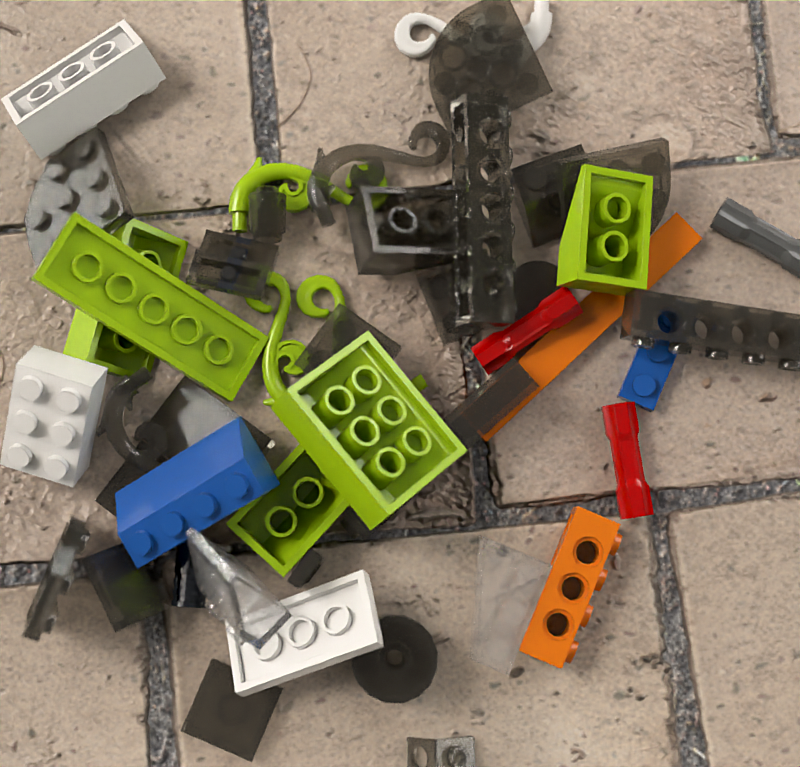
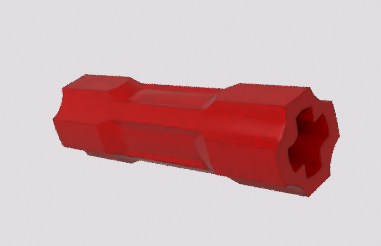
(549, 315)
(622, 431)

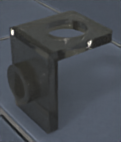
(442, 752)

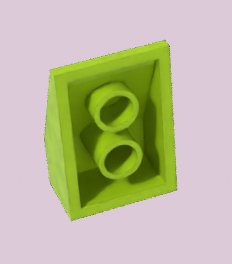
(607, 232)

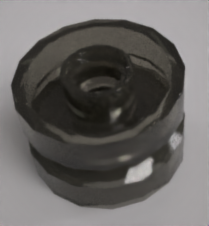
(403, 680)

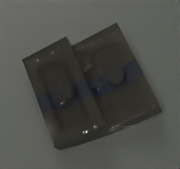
(233, 265)

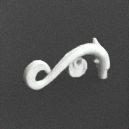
(536, 30)

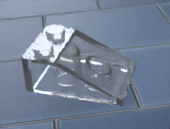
(235, 593)

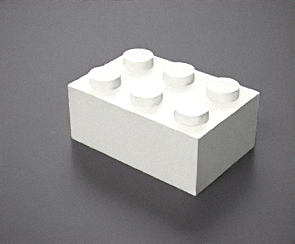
(53, 415)

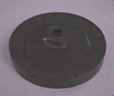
(532, 284)

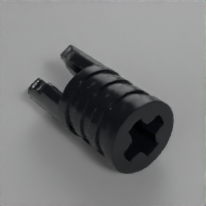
(185, 584)

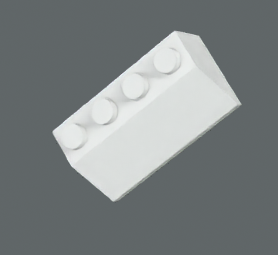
(83, 89)

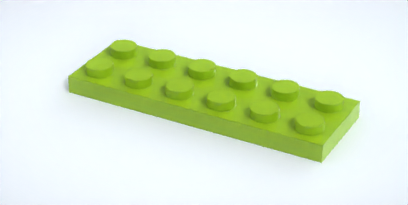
(150, 307)

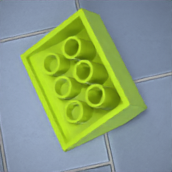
(368, 429)

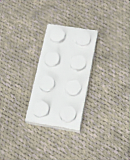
(324, 629)

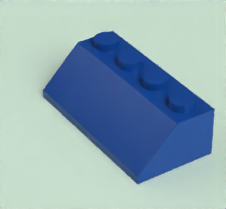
(192, 491)

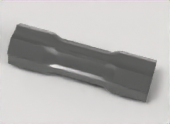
(743, 226)

